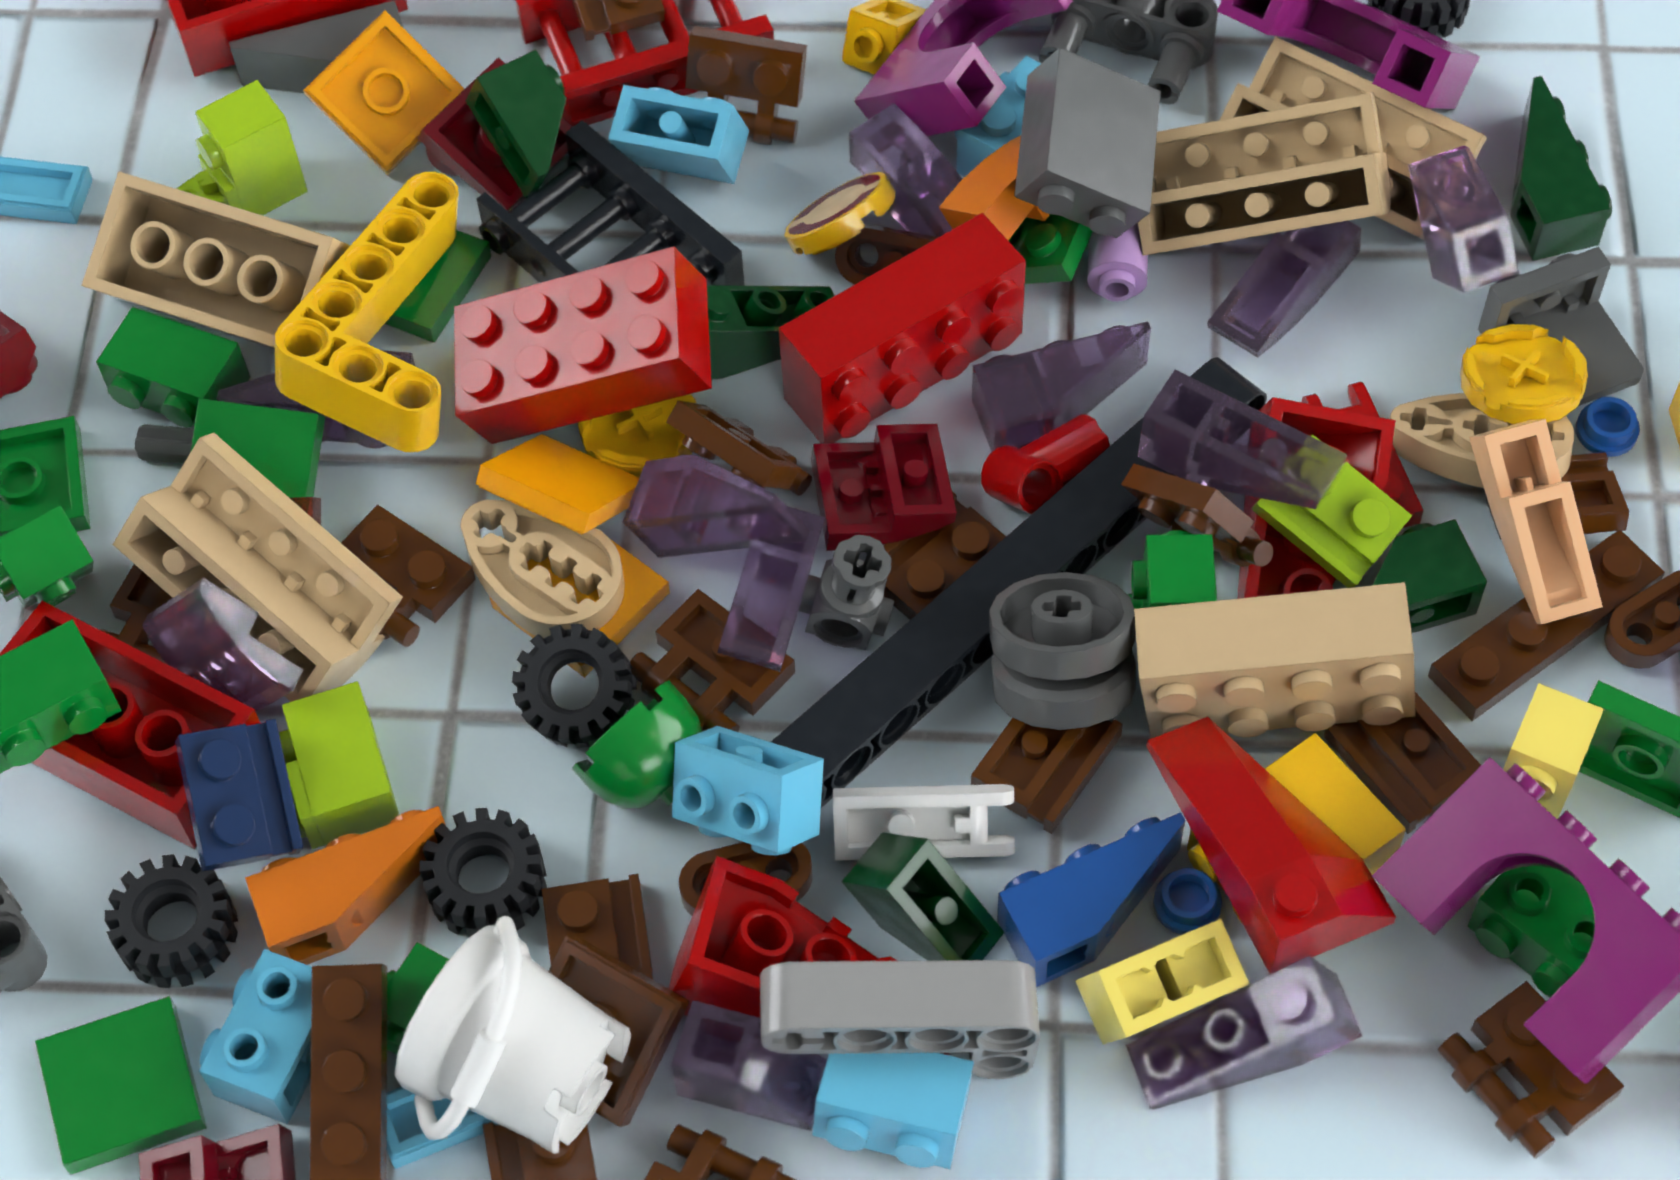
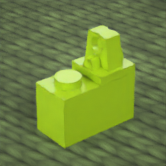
(246, 153)
(335, 766)

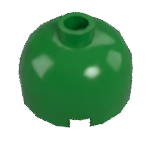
(638, 752)

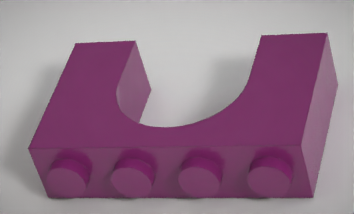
(1397, 53)
(938, 68)
(1501, 826)

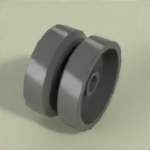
(1063, 650)

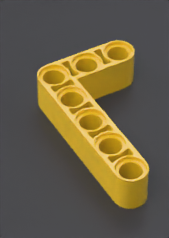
(325, 340)

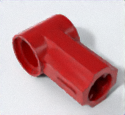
(1040, 469)

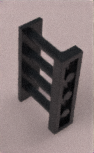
(628, 195)

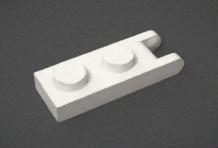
(946, 815)

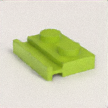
(1345, 529)

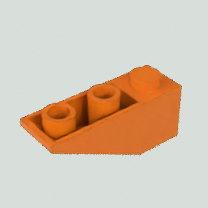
(334, 894)

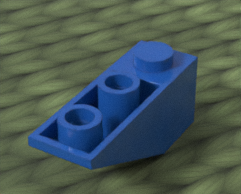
(1075, 909)

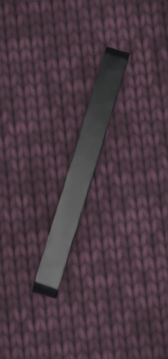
(952, 633)

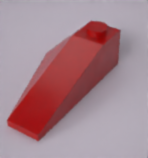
(1368, 450)
(1275, 859)
(746, 926)

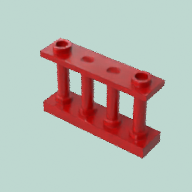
(596, 90)

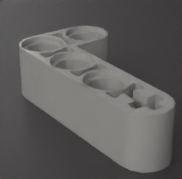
(905, 1009)

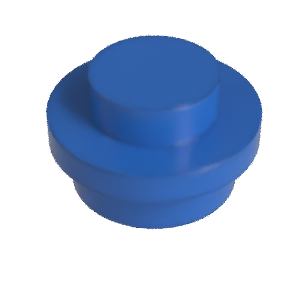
(1608, 426)
(1186, 900)

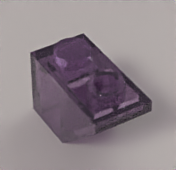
(1462, 221)
(728, 1067)

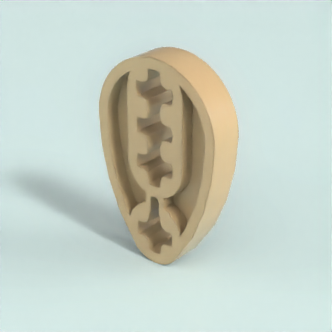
(1437, 434)
(529, 595)

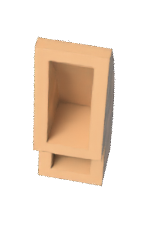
(1537, 520)

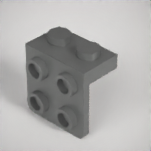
(1567, 303)

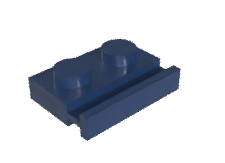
(238, 794)

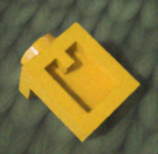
(876, 31)

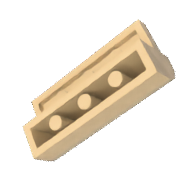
(1406, 130)
(1266, 174)
(263, 549)

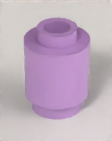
(1117, 265)

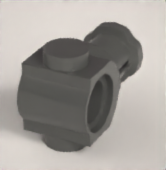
(849, 596)

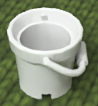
(507, 1044)

